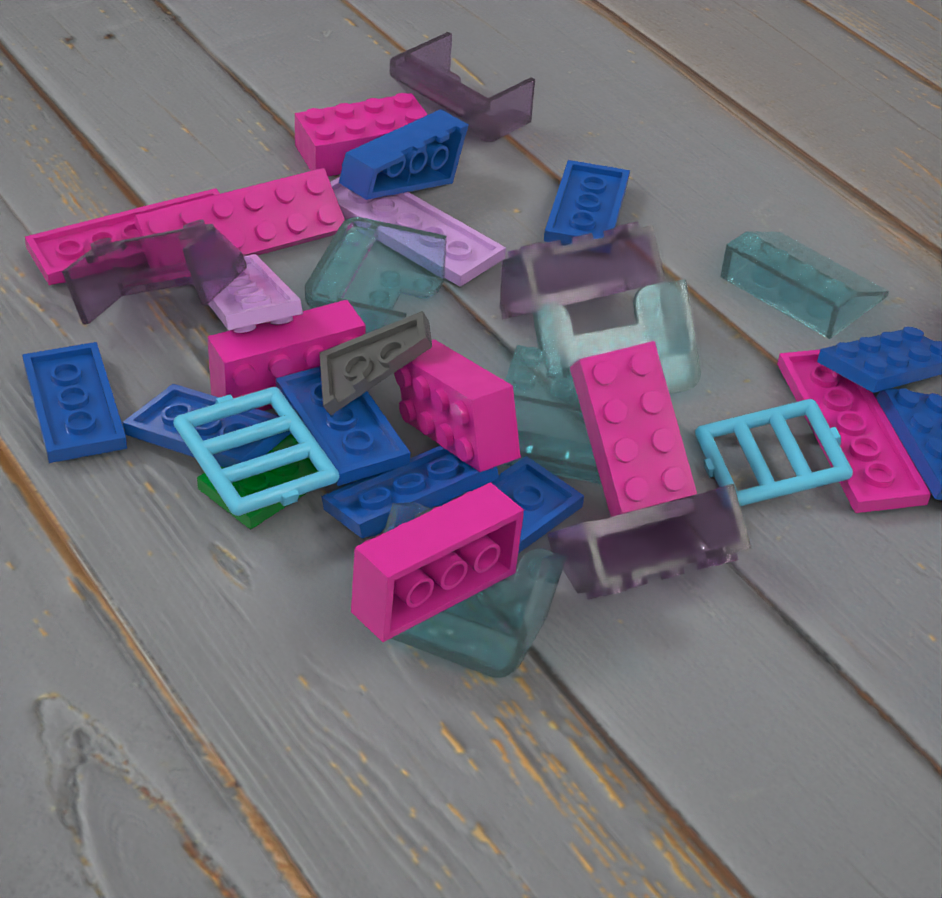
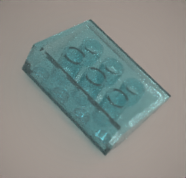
(799, 281)

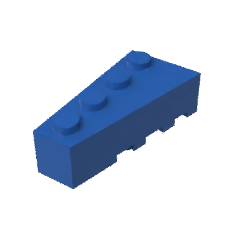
(406, 159)

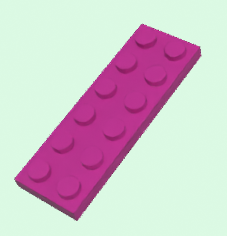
(260, 215)
(62, 246)
(880, 464)

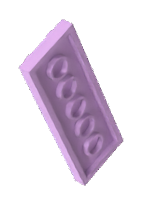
(466, 249)
(255, 299)

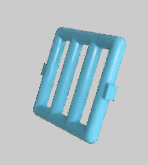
(777, 417)
(223, 478)

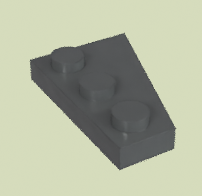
(370, 358)

